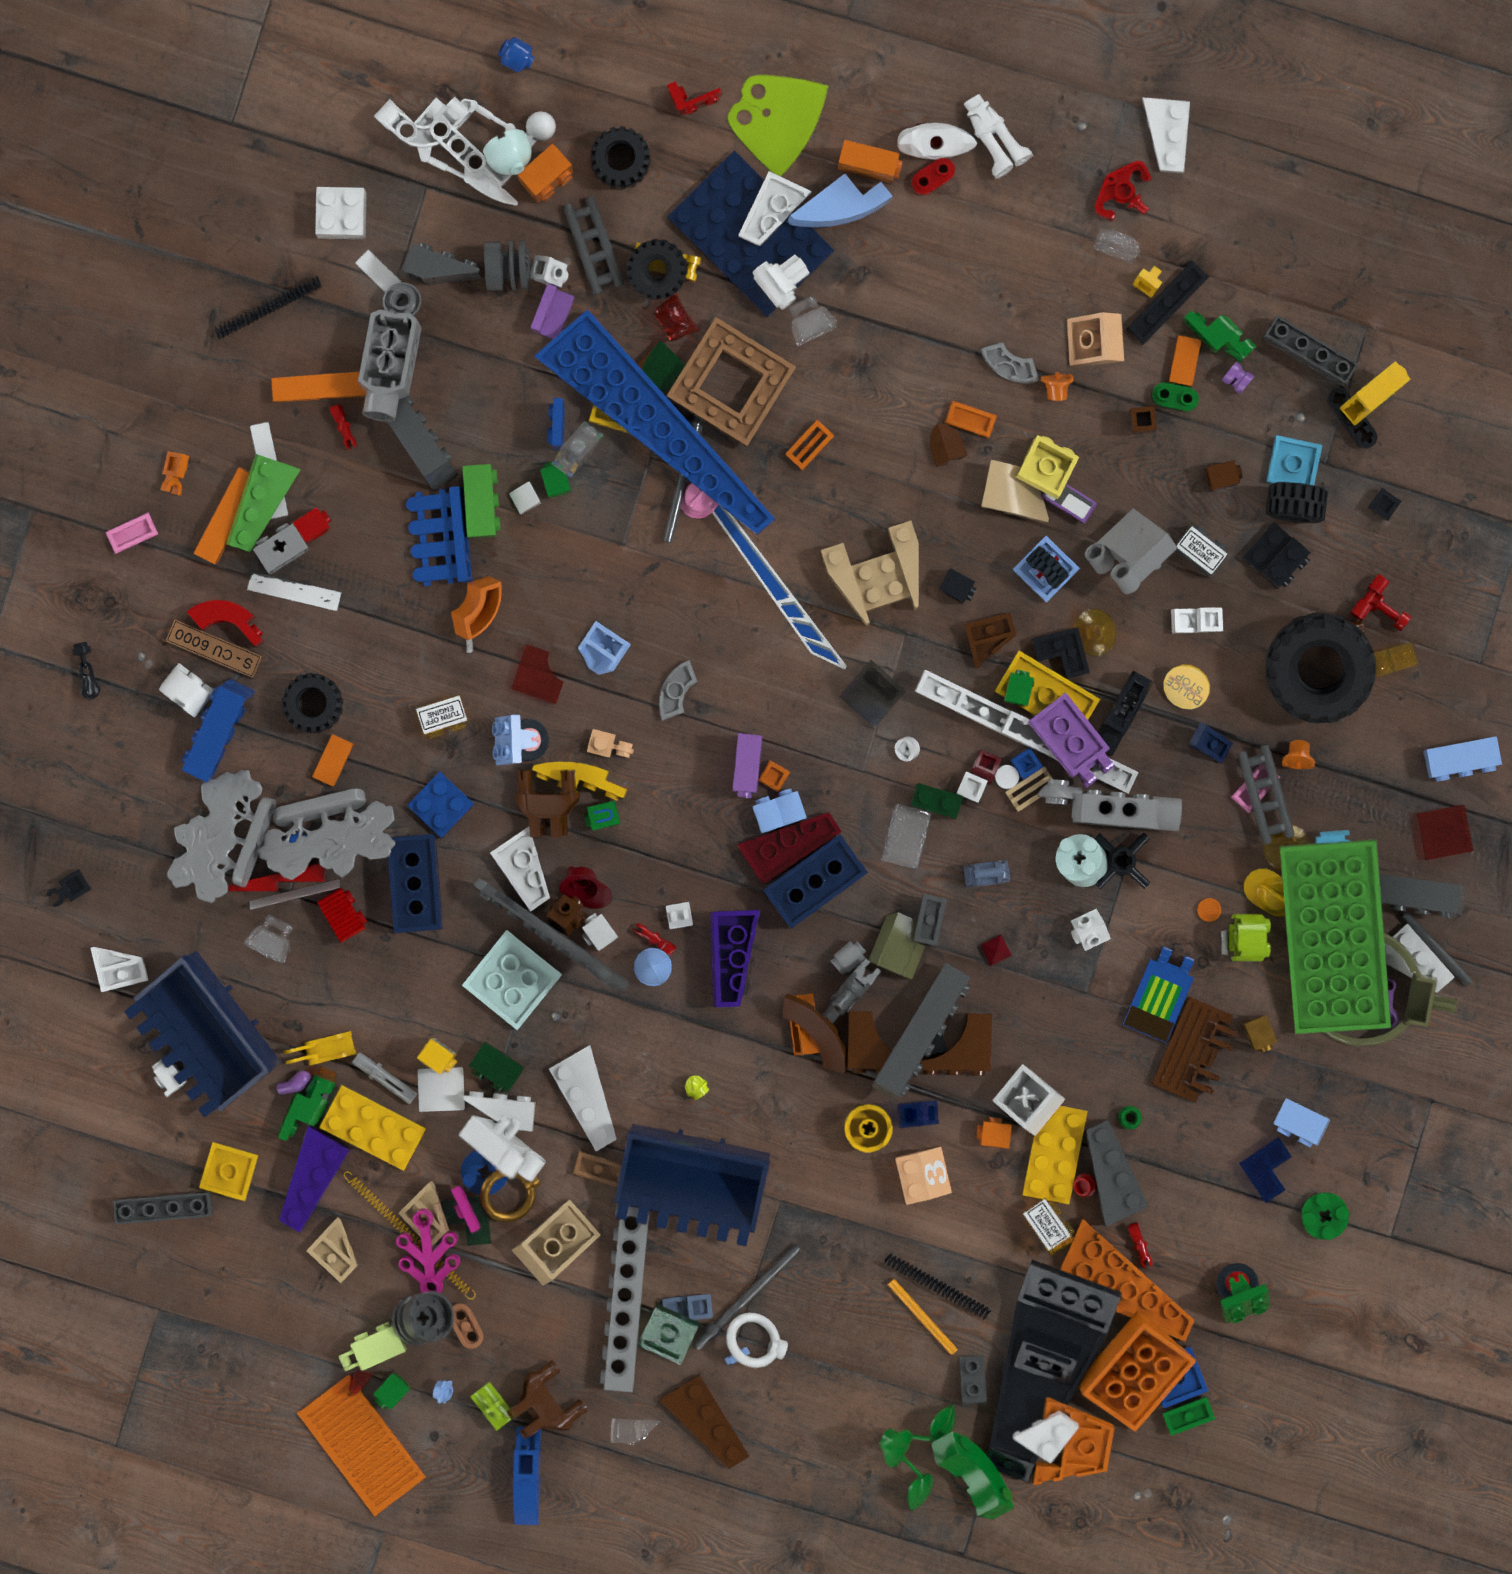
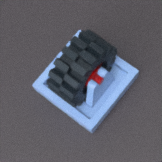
(1046, 569)

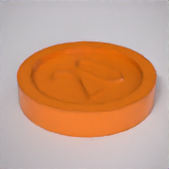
(1209, 909)

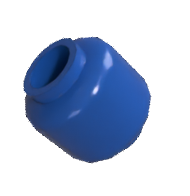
(516, 54)

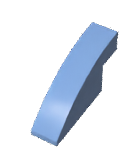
(840, 205)

